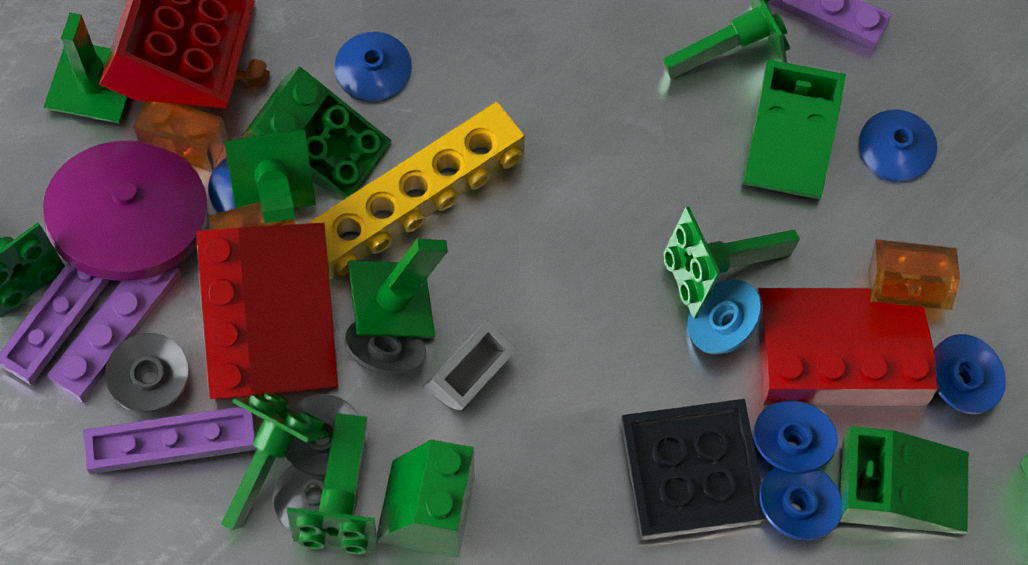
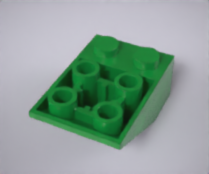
(794, 129)
(338, 138)
(903, 481)

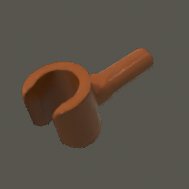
(255, 74)

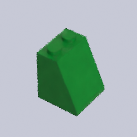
(428, 498)

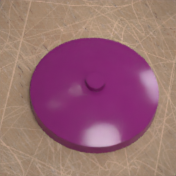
(125, 210)

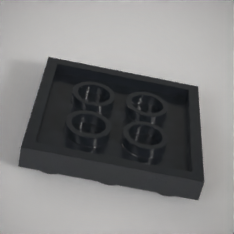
(693, 469)

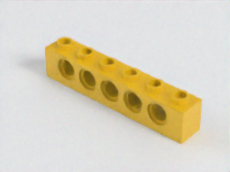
(486, 129)

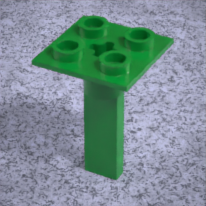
(742, 31)
(78, 75)
(272, 172)
(700, 264)
(26, 266)
(395, 296)
(271, 442)
(335, 520)

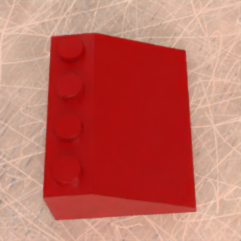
(178, 50)
(266, 309)
(844, 349)

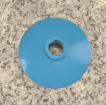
(726, 318)

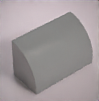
(470, 366)

